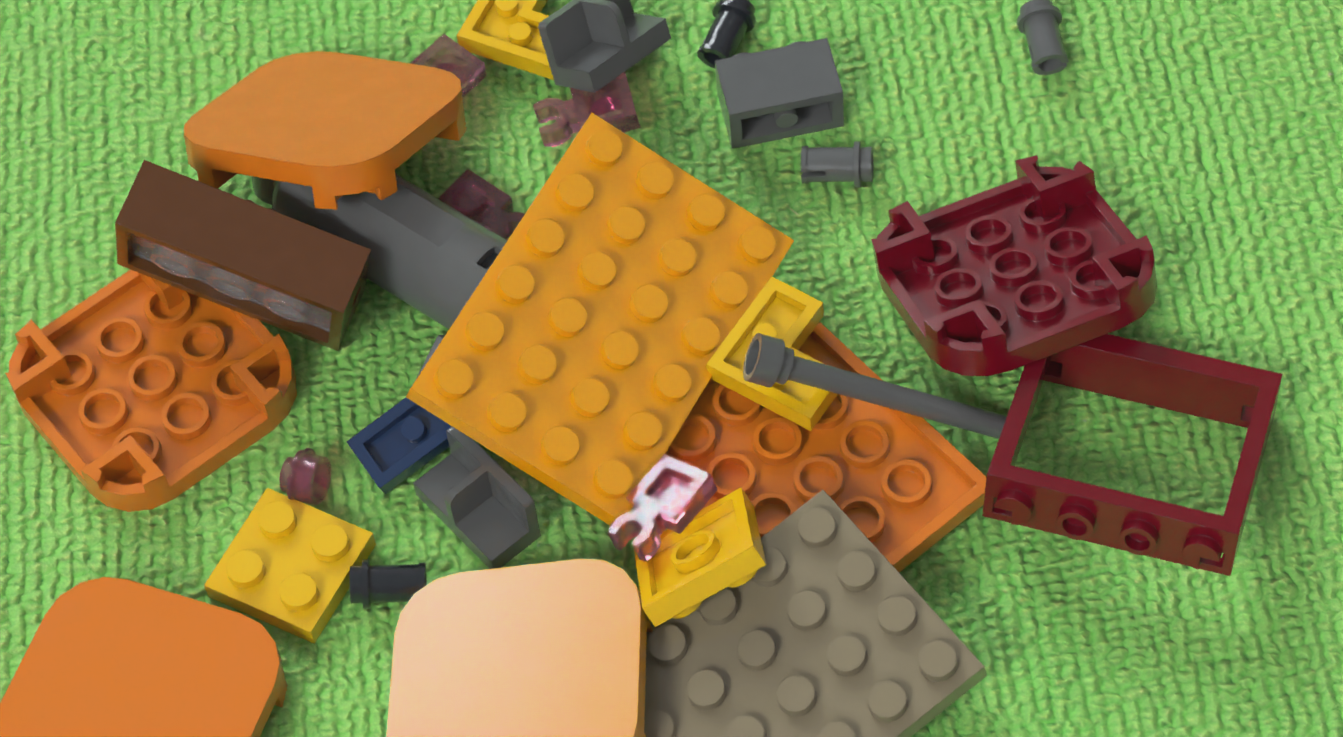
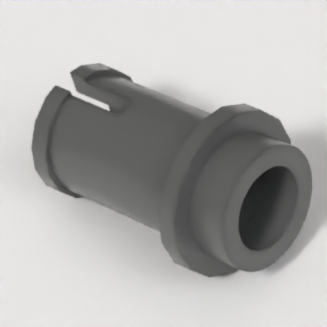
(1040, 25)
(837, 164)

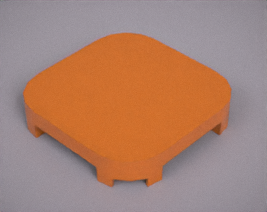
(325, 123)
(150, 388)
(143, 665)

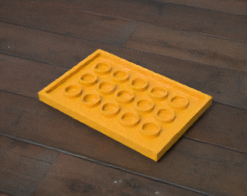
(600, 320)

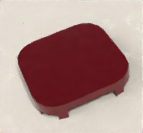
(1015, 271)

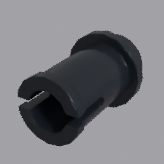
(727, 30)
(385, 582)

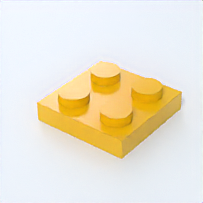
(710, 554)
(289, 565)

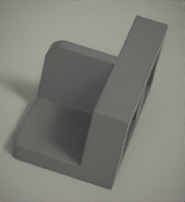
(598, 41)
(479, 502)

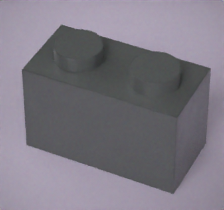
(779, 93)

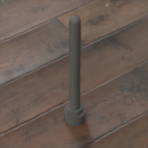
(772, 362)

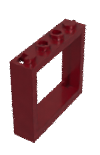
(1121, 519)

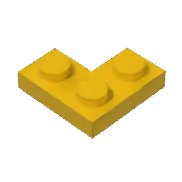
(507, 34)
(786, 315)

